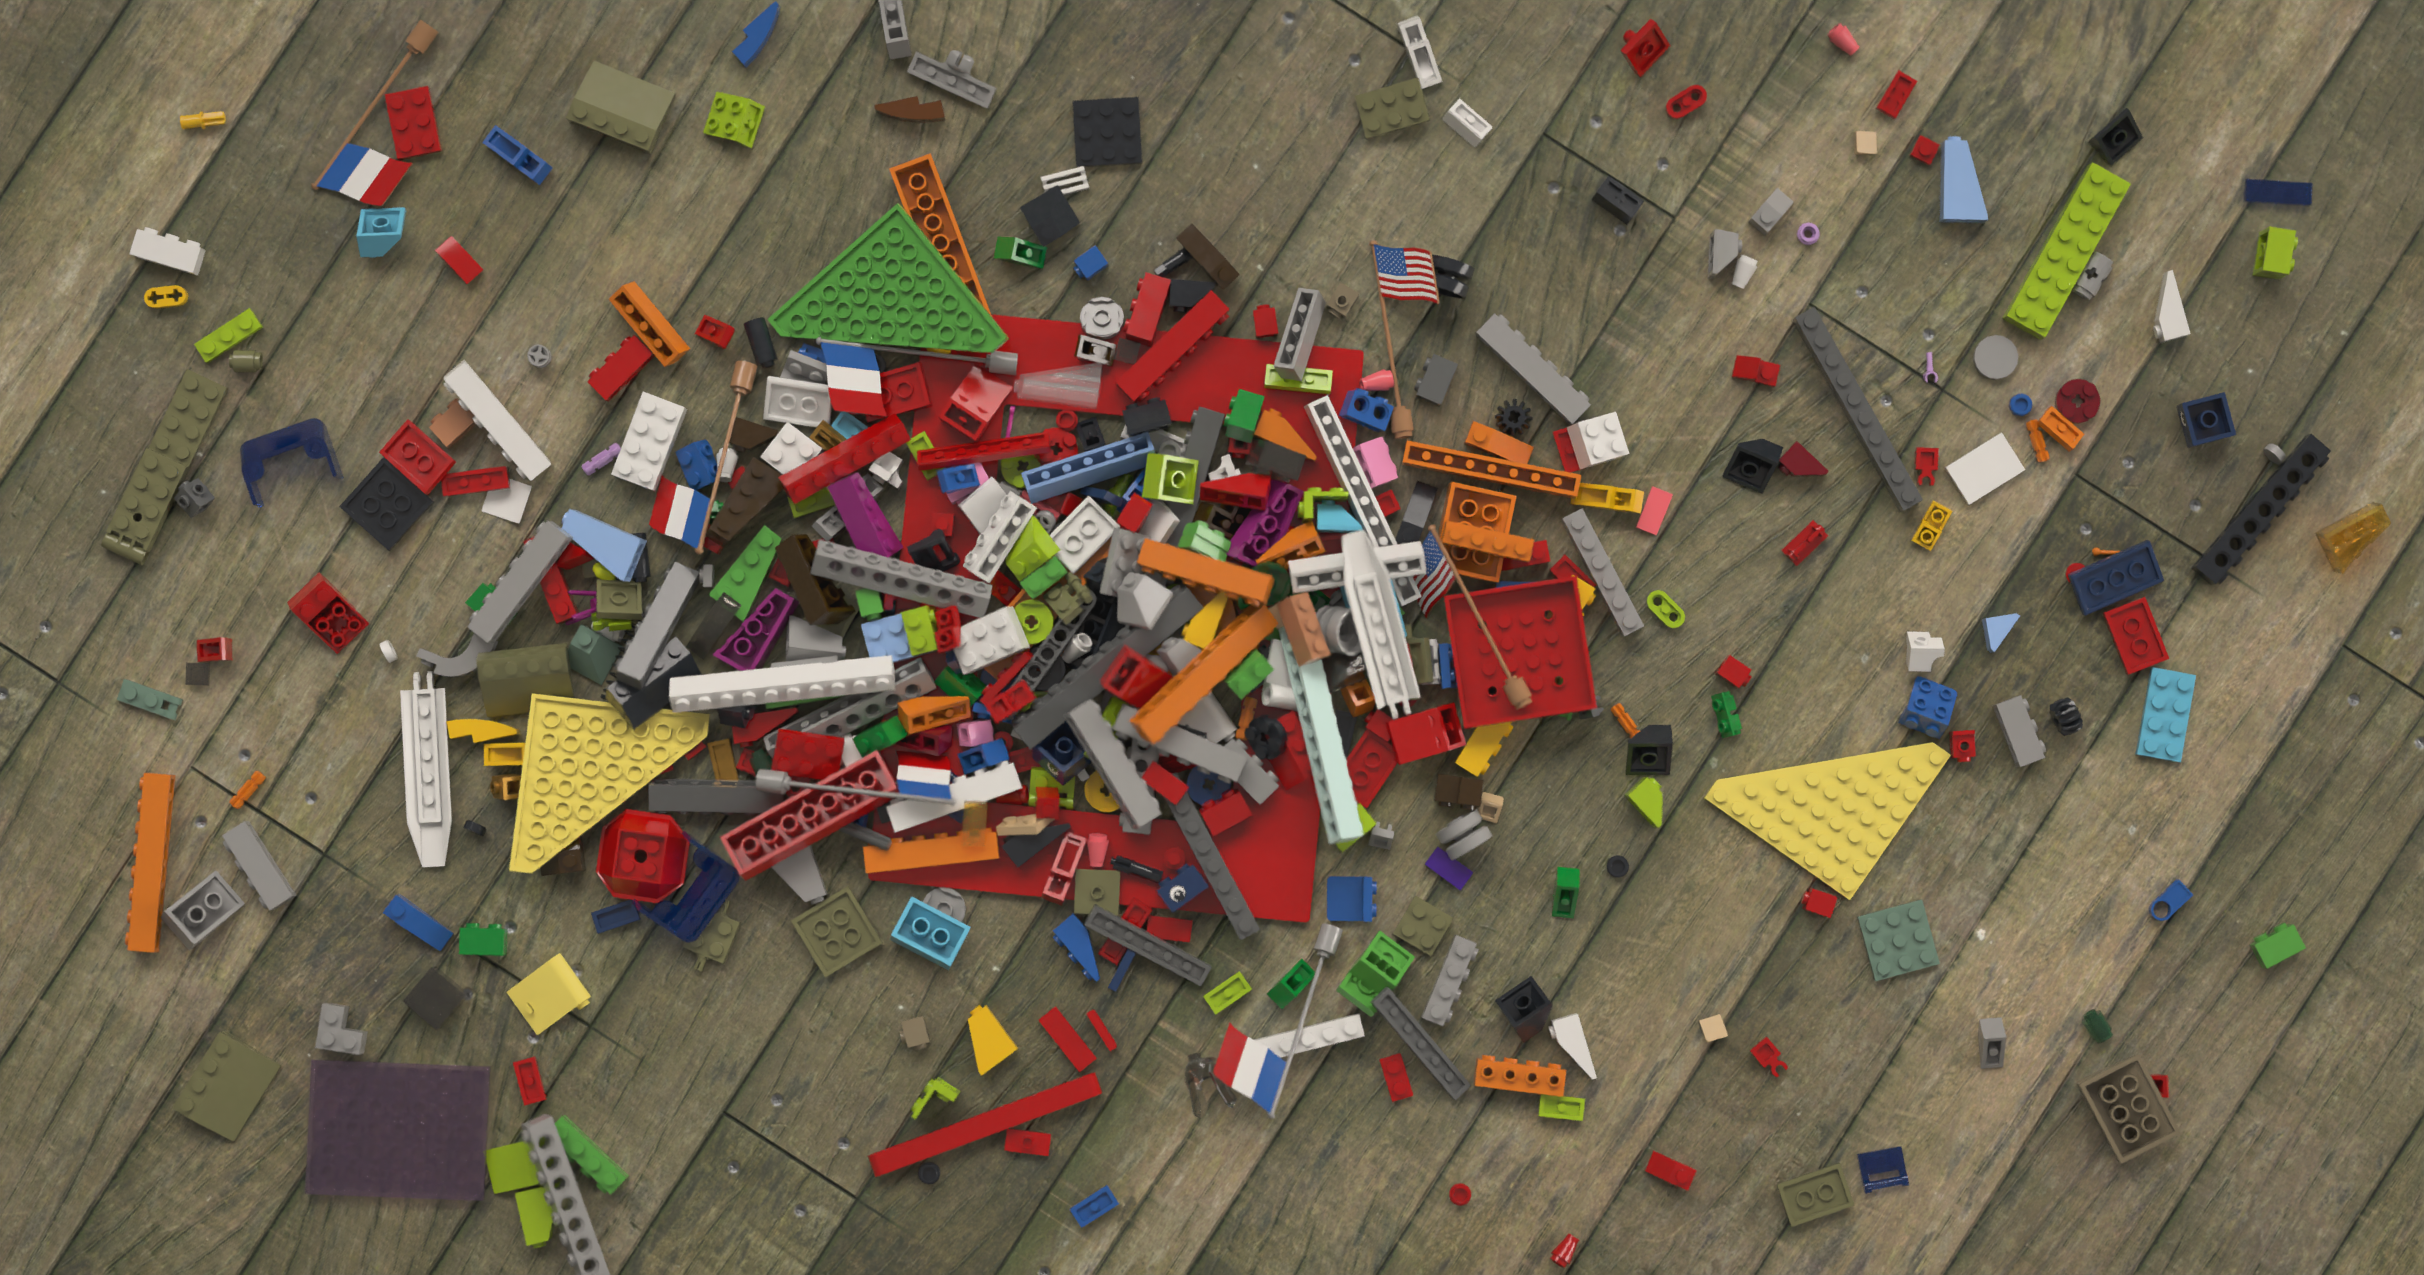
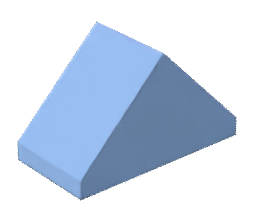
(1997, 628)

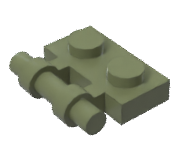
(1063, 603)

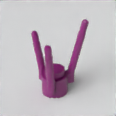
(584, 614)

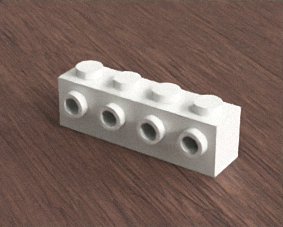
(999, 536)

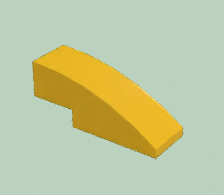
(1609, 498)
(479, 729)
(504, 754)

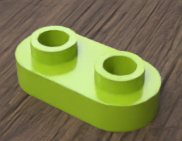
(1665, 609)

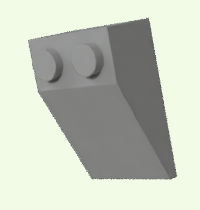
(202, 910)

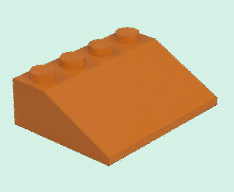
(1479, 509)

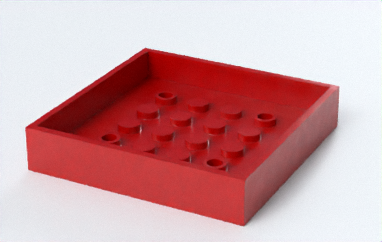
(1529, 646)

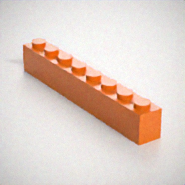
(1491, 469)
(1203, 673)
(151, 862)

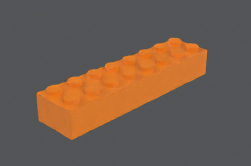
(931, 211)

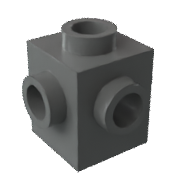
(194, 497)

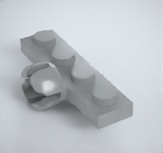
(953, 76)

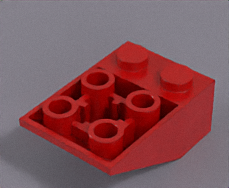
(975, 402)
(327, 613)
(1134, 677)
(1426, 733)

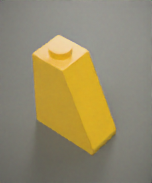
(989, 1039)

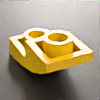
(1931, 525)

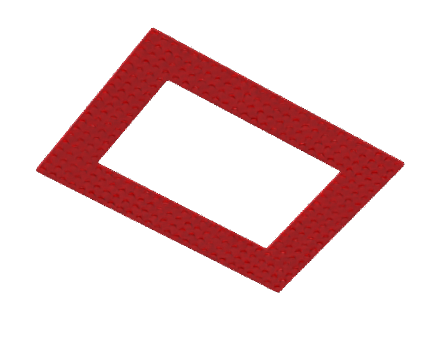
(1276, 846)

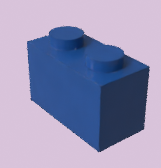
(983, 756)

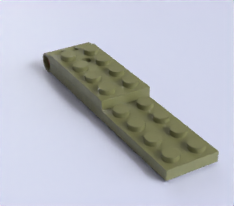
(164, 467)

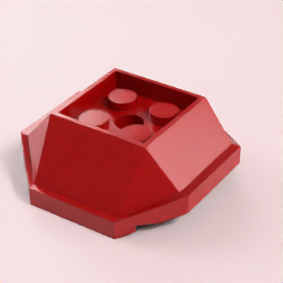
(665, 862)

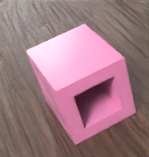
(975, 732)

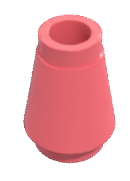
(1843, 39)
(1377, 381)
(1097, 848)

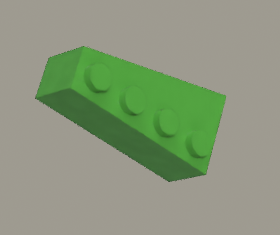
(749, 572)

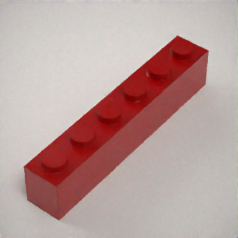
(1173, 346)
(844, 458)

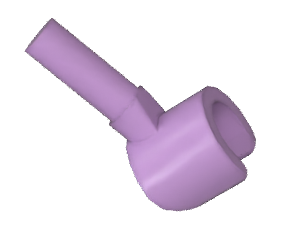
(1929, 368)

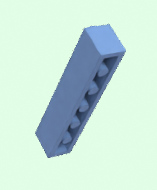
(1088, 467)

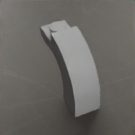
(831, 523)
(460, 665)

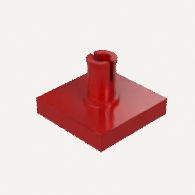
(1644, 47)

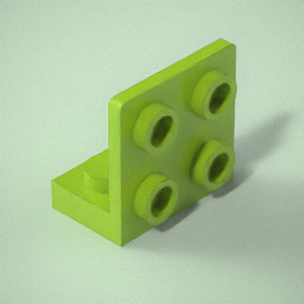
(734, 119)
(945, 1092)

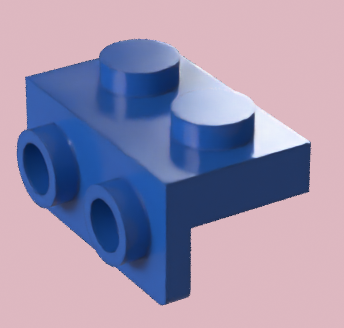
(698, 464)

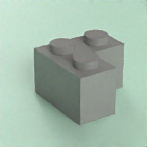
(333, 1032)

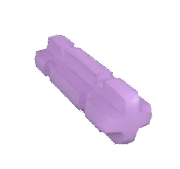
(601, 459)

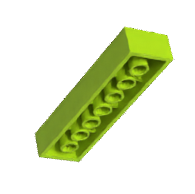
(2066, 251)

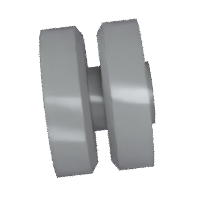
(1464, 835)

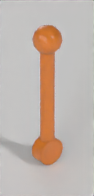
(2096, 552)

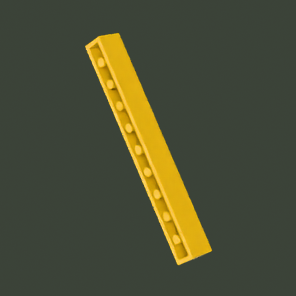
(1486, 739)

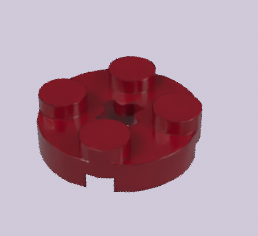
(2086, 391)

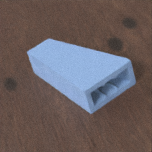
(1959, 188)
(607, 544)

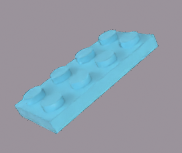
(2165, 714)

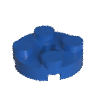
(1196, 790)

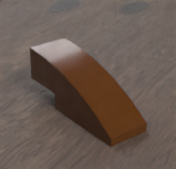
(912, 111)

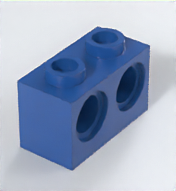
(1365, 415)

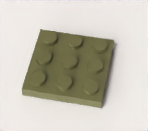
(836, 931)

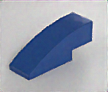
(757, 35)
(517, 155)

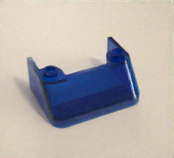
(308, 433)
(702, 898)

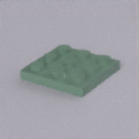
(1898, 940)

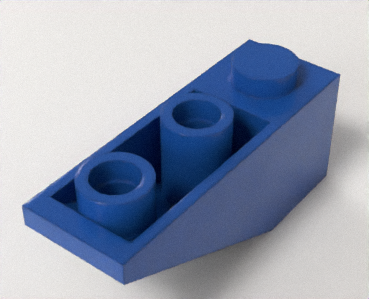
(1077, 939)

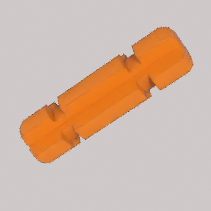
(2037, 441)
(1246, 717)
(1625, 720)
(247, 789)

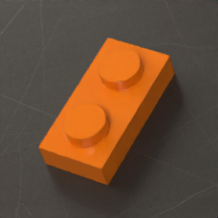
(2060, 428)

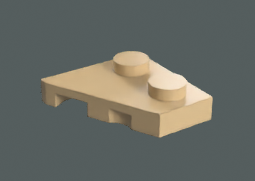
(1022, 825)

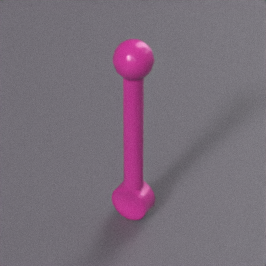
(1010, 420)

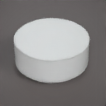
(388, 651)

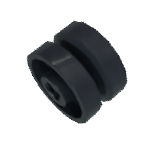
(1449, 276)

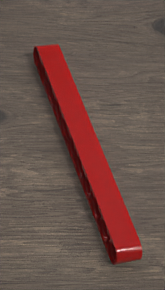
(984, 1124)

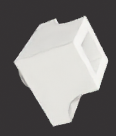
(887, 469)
(1225, 470)
(1922, 651)

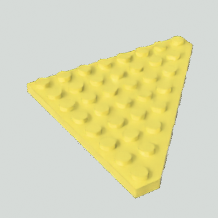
(586, 764)
(1833, 812)

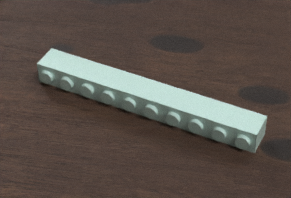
(1323, 747)

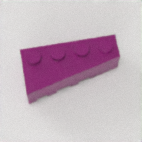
(864, 517)
(1267, 527)
(759, 633)

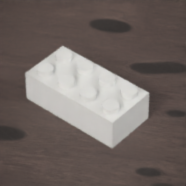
(649, 441)

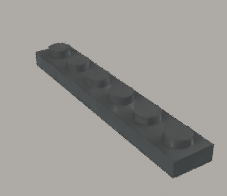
(1147, 945)
(1420, 1043)

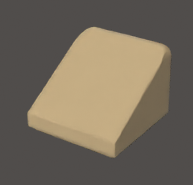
(1865, 143)
(1490, 807)
(1713, 1028)

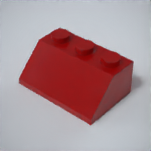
(1294, 763)

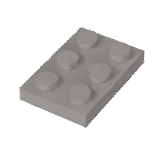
(1121, 559)

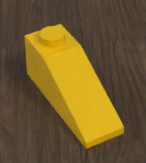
(1205, 624)

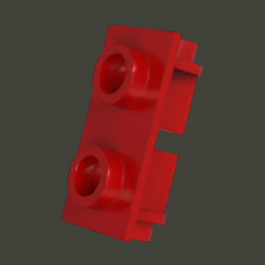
(1805, 542)

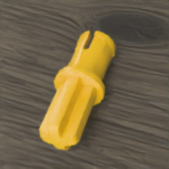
(202, 120)

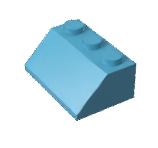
(930, 933)

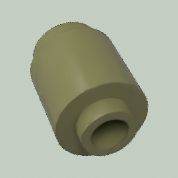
(246, 361)

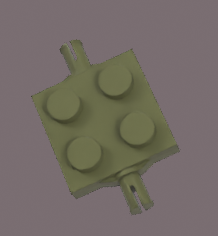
(1420, 657)
(715, 939)

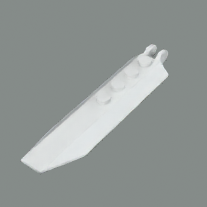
(1378, 624)
(426, 770)

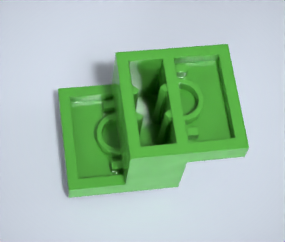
(1375, 969)

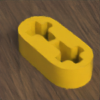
(166, 302)

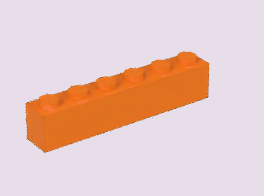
(1206, 572)
(928, 852)

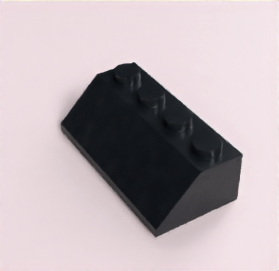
(1100, 626)
(640, 705)

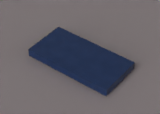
(2116, 577)

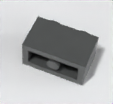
(1436, 379)

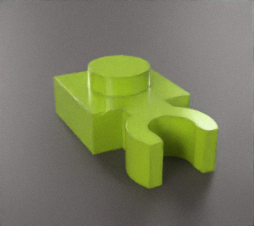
(613, 624)

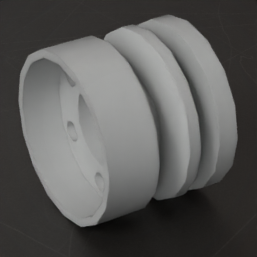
(1339, 630)

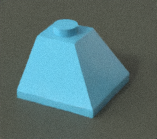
(379, 230)
(1335, 519)

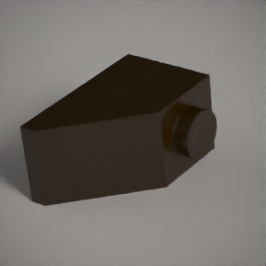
(750, 435)

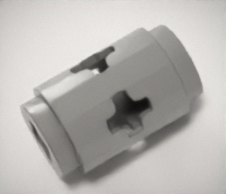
(2087, 287)

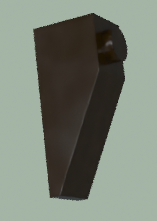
(1207, 256)

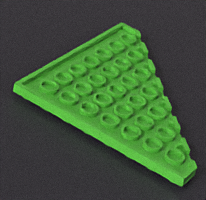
(890, 292)

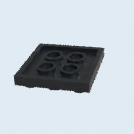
(1107, 132)
(386, 504)

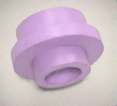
(1813, 229)

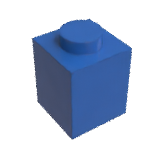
(1090, 263)

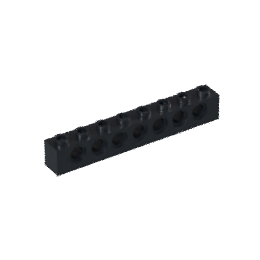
(2206, 565)

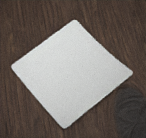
(508, 502)

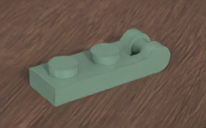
(148, 699)

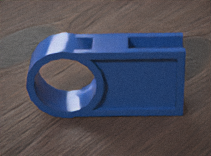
(2174, 897)

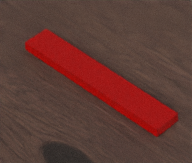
(983, 451)

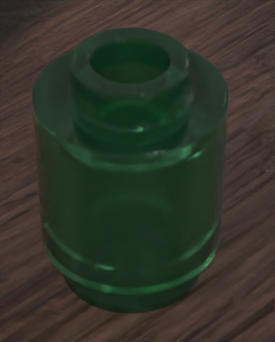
(760, 760)
(2097, 1026)

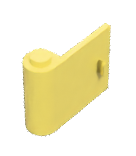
(549, 994)

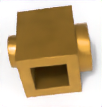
(505, 786)

